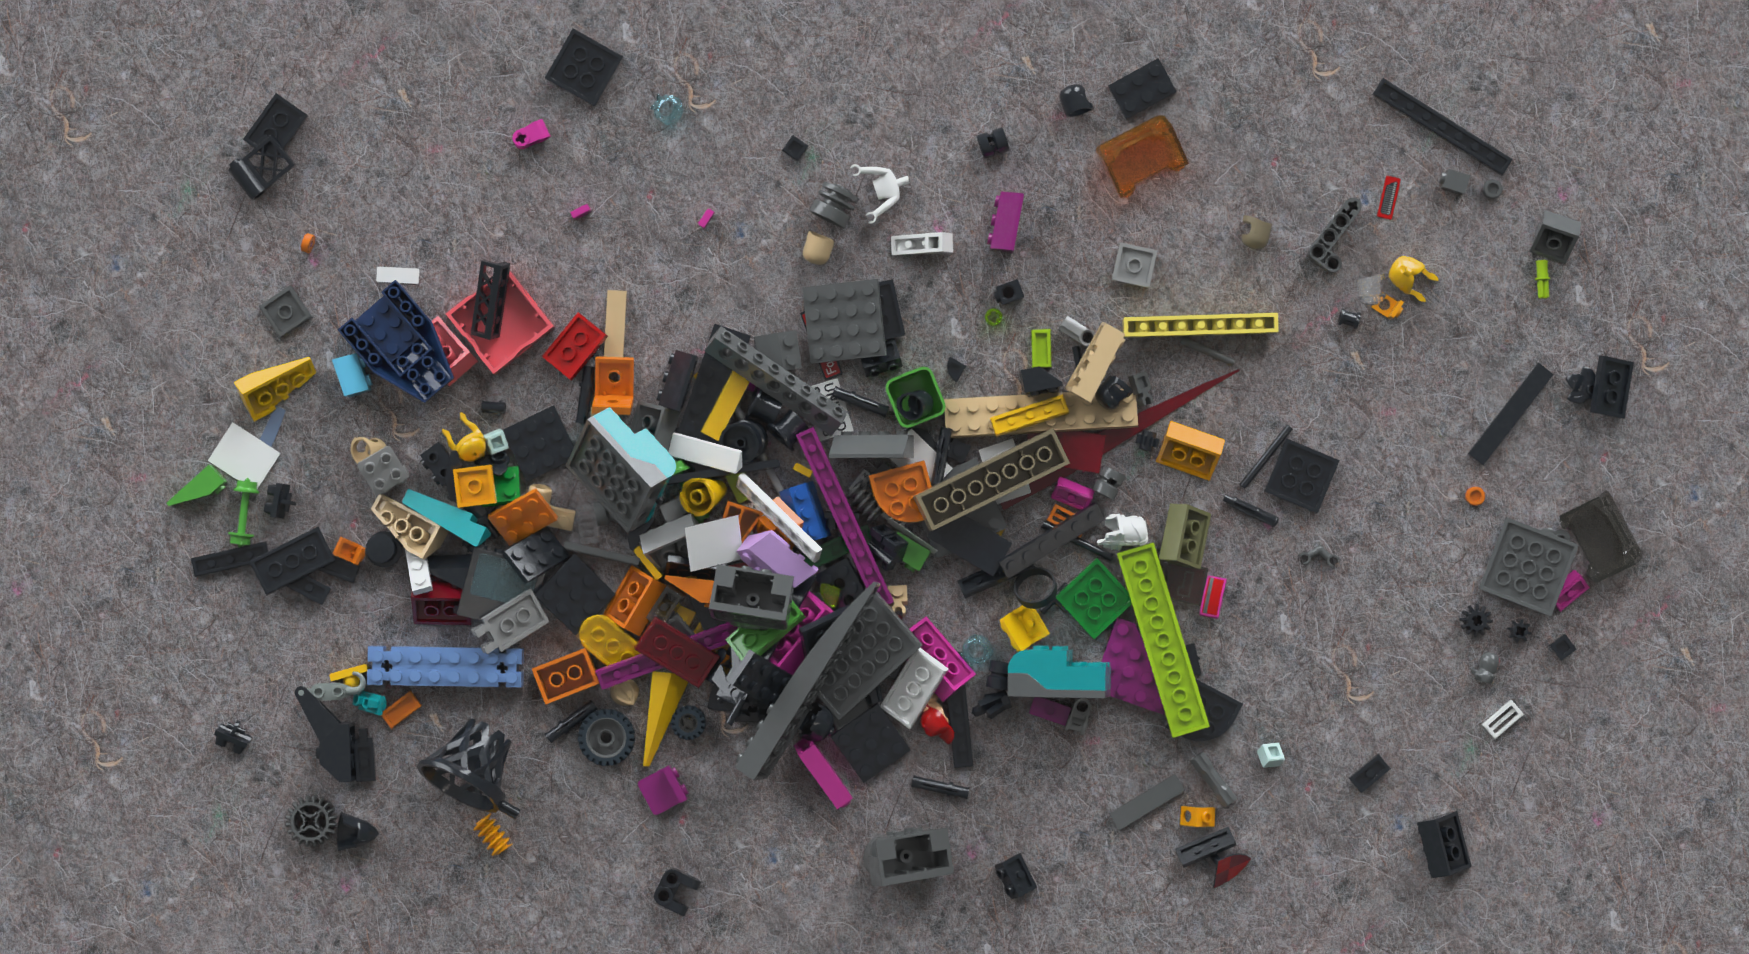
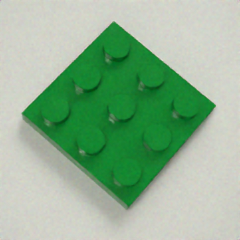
(1094, 598)

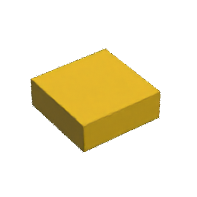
(803, 470)

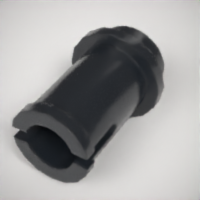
(493, 407)

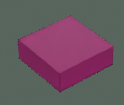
(580, 212)
(706, 218)

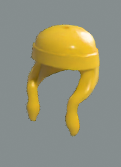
(1403, 273)
(471, 446)

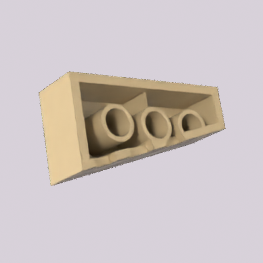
(1095, 362)

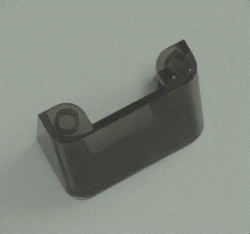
(1602, 536)

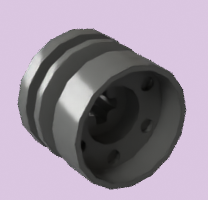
(834, 204)

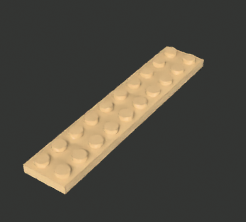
(972, 415)

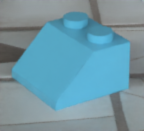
(352, 375)

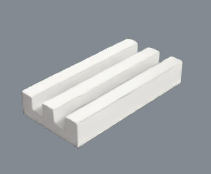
(1502, 719)

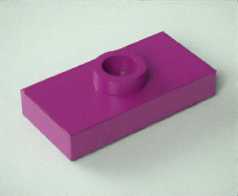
(1050, 710)

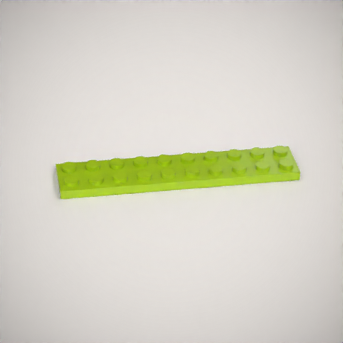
(1163, 640)

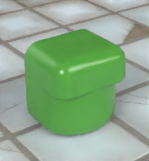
(917, 379)

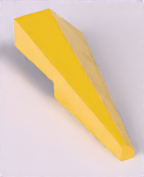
(664, 698)

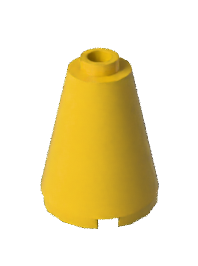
(702, 495)

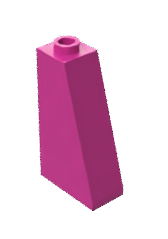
(823, 773)

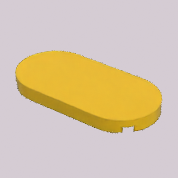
(606, 640)

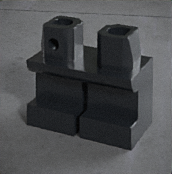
(887, 546)

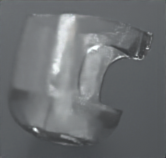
(1369, 290)

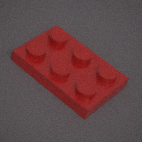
(574, 346)

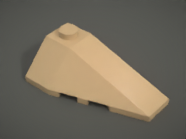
(412, 529)

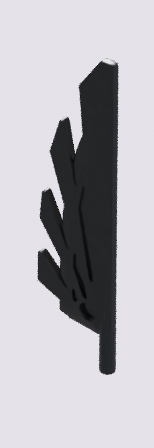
(734, 695)

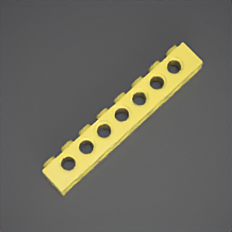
(1200, 325)

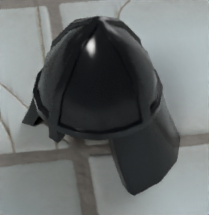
(354, 832)

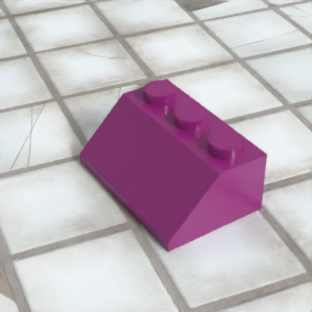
(1005, 221)

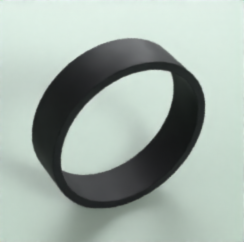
(1039, 603)

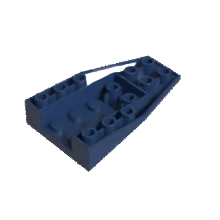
(400, 344)

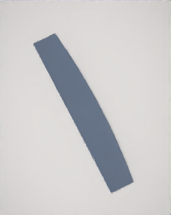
(273, 426)

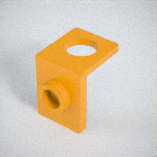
(1394, 309)
(1199, 816)

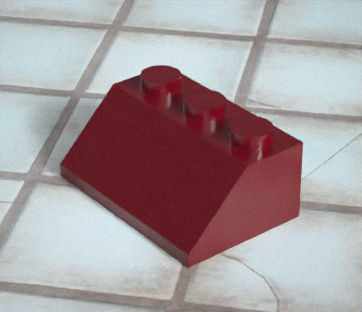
(438, 605)

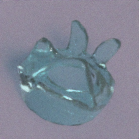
(676, 113)
(984, 642)

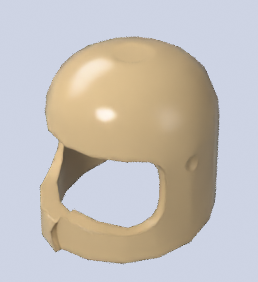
(817, 248)
(373, 444)

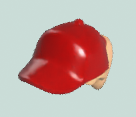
(935, 722)

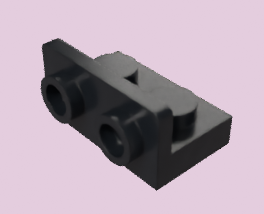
(875, 365)
(1015, 876)

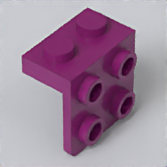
(663, 789)

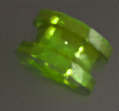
(998, 320)

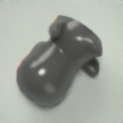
(1487, 667)

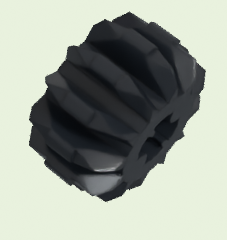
(1482, 618)

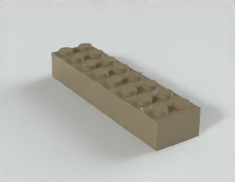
(991, 479)

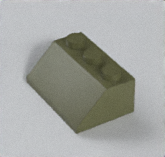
(1185, 536)

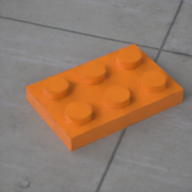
(522, 517)

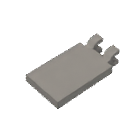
(511, 622)

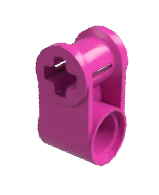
(535, 133)

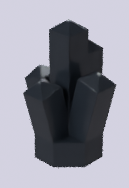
(992, 704)

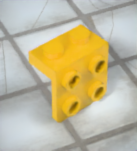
(1023, 627)

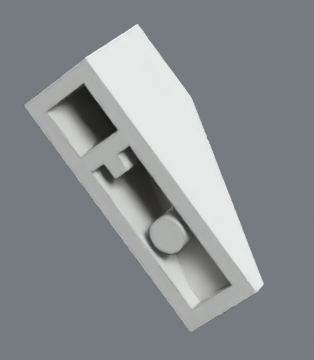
(922, 243)

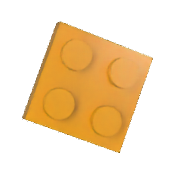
(474, 486)

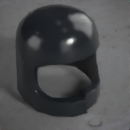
(1074, 100)
(1109, 395)
(919, 404)

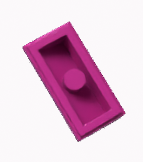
(1072, 493)
(1572, 589)

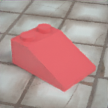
(457, 354)

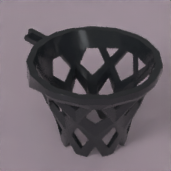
(485, 750)

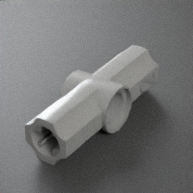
(1075, 330)

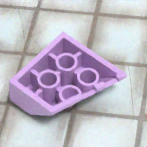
(773, 553)

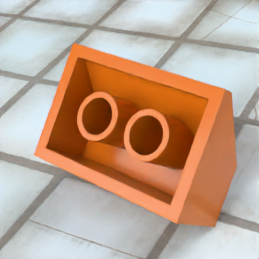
(634, 600)

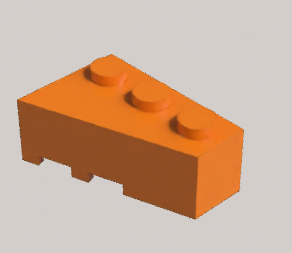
(747, 517)

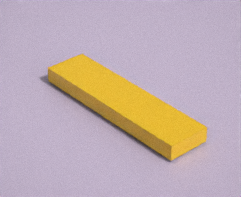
(725, 406)
(1029, 415)

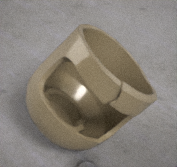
(1259, 233)

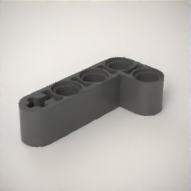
(1337, 232)

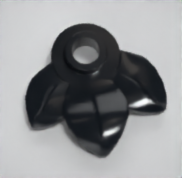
(1580, 385)
(498, 461)

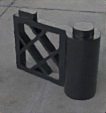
(247, 174)

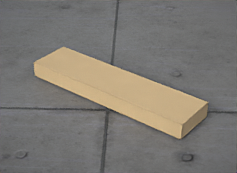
(615, 323)

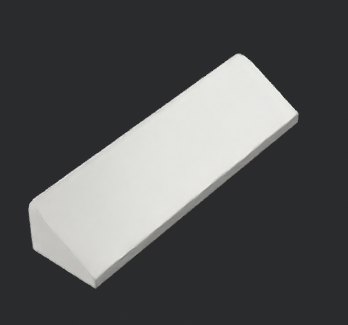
(705, 453)

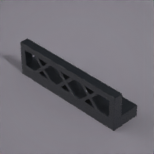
(495, 303)

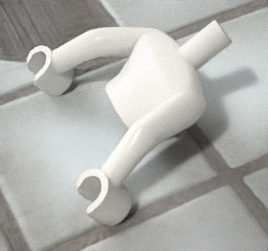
(885, 186)

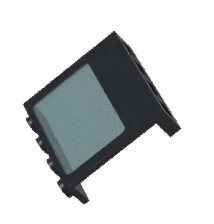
(490, 583)

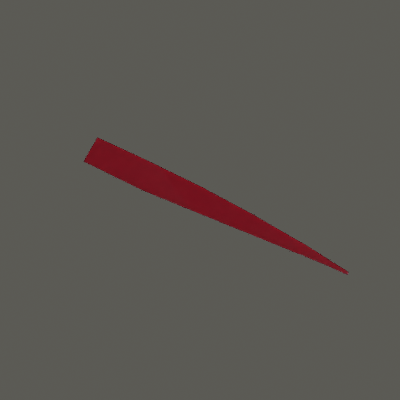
(1117, 436)

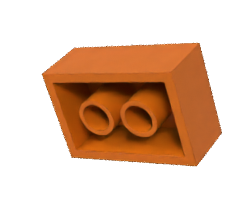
(566, 675)

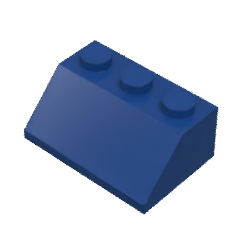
(806, 504)

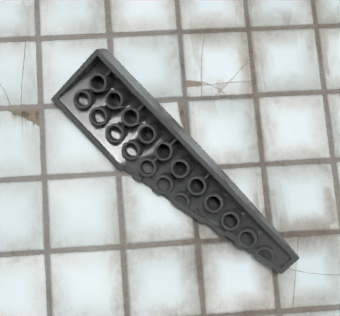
(792, 705)

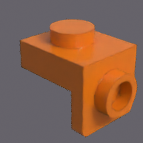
(349, 550)

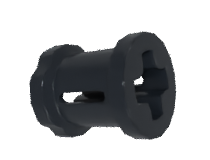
(1349, 318)

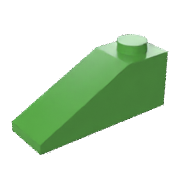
(204, 484)

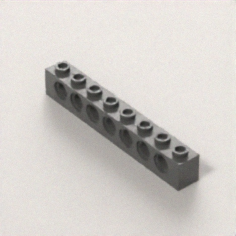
(776, 381)

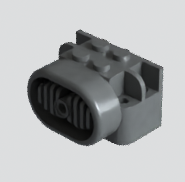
(751, 598)
(908, 856)

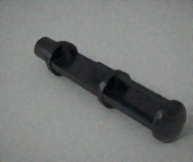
(1251, 510)

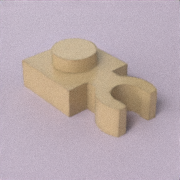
(899, 595)

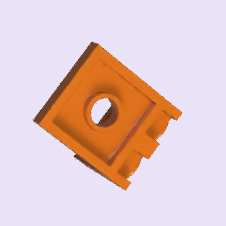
(610, 393)

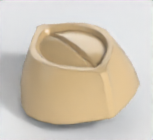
(625, 693)

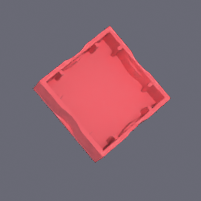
(521, 326)

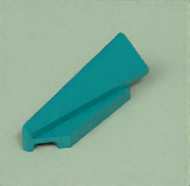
(447, 516)

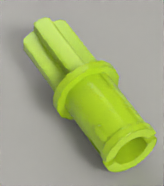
(1542, 279)

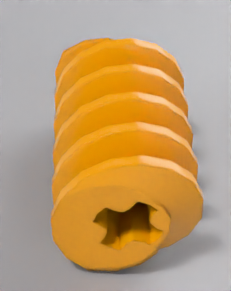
(492, 835)

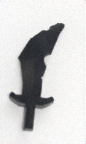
(478, 510)

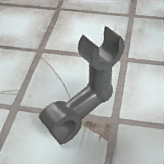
(1319, 550)

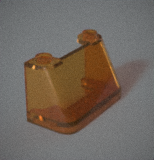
(1141, 154)

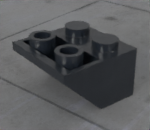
(1037, 380)

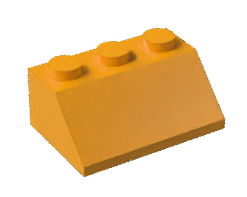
(1190, 450)

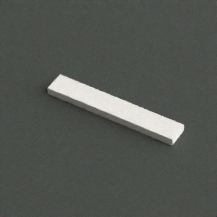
(779, 517)

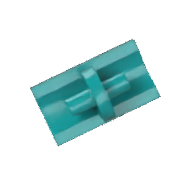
(370, 702)

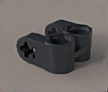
(671, 888)

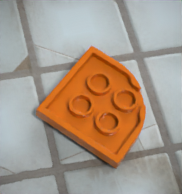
(896, 489)

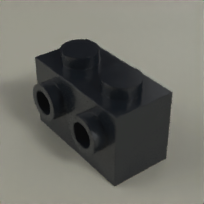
(436, 460)

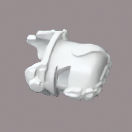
(1126, 532)

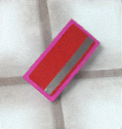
(1213, 597)

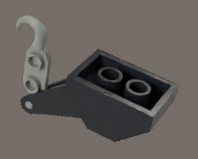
(335, 737)

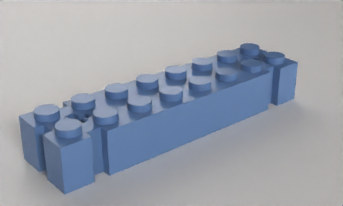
(444, 666)

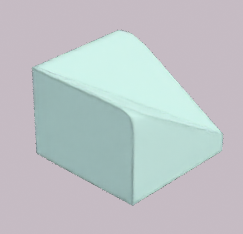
(495, 441)
(1270, 755)

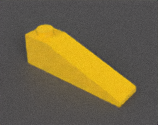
(268, 387)

